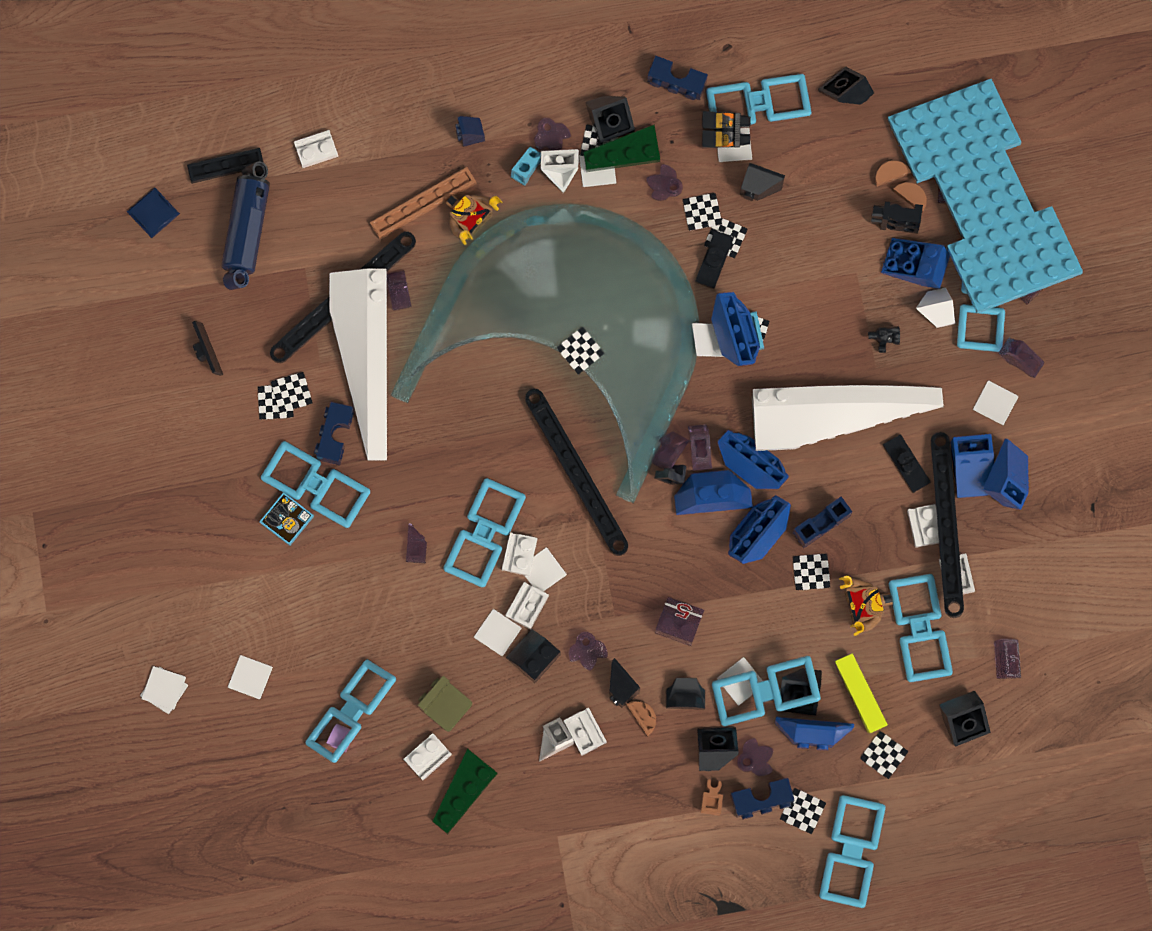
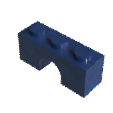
(690, 86)
(336, 417)
(823, 522)
(746, 804)

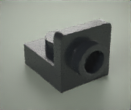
(672, 475)

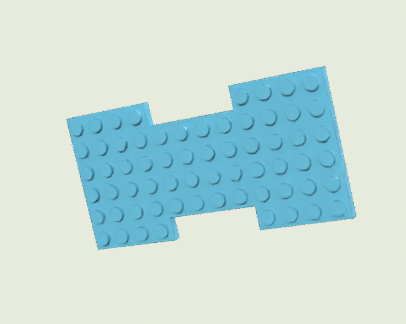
(1004, 242)

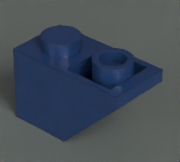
(469, 130)

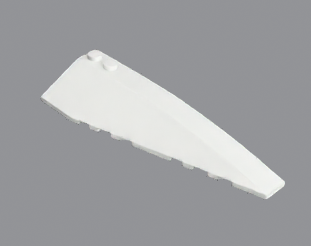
(360, 326)
(809, 414)

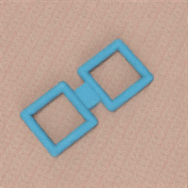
(762, 100)
(961, 343)
(315, 484)
(484, 532)
(920, 628)
(766, 691)
(350, 711)
(852, 851)

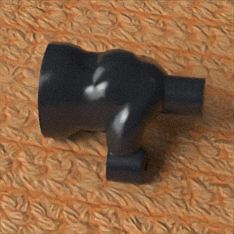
(885, 335)

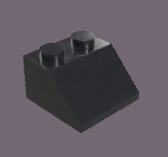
(533, 655)
(965, 718)

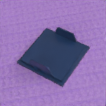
(153, 212)

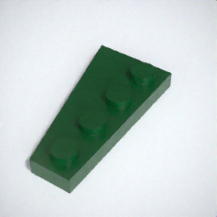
(626, 151)
(467, 785)

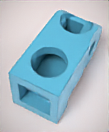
(526, 166)

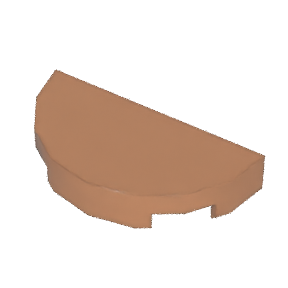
(891, 171)
(911, 193)
(644, 715)

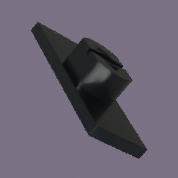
(714, 259)
(205, 350)
(906, 463)

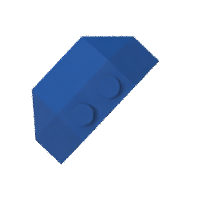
(734, 330)
(757, 468)
(712, 493)
(759, 530)
(813, 732)

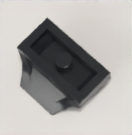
(685, 694)

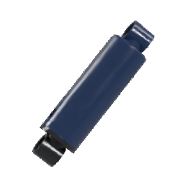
(245, 225)

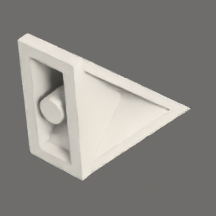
(560, 166)
(937, 307)
(554, 739)

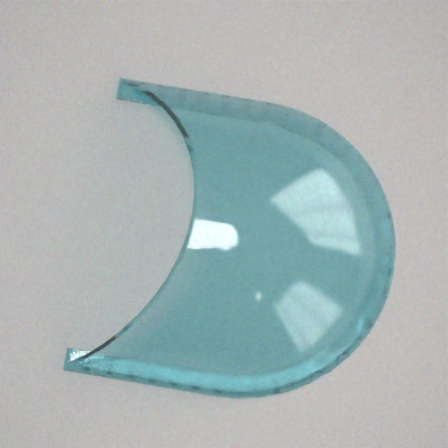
(569, 270)

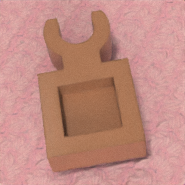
(712, 801)

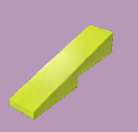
(860, 693)

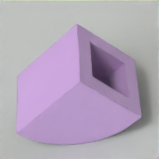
(337, 735)

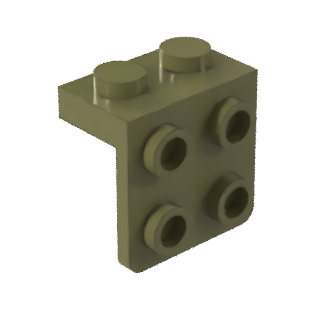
(444, 704)

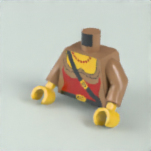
(470, 214)
(864, 603)

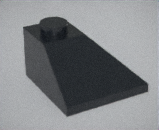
(848, 87)
(610, 117)
(760, 182)
(622, 685)
(797, 686)
(716, 747)

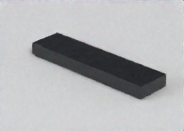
(223, 165)

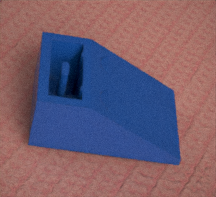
(916, 262)
(972, 464)
(1009, 477)

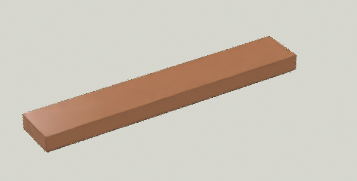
(423, 202)

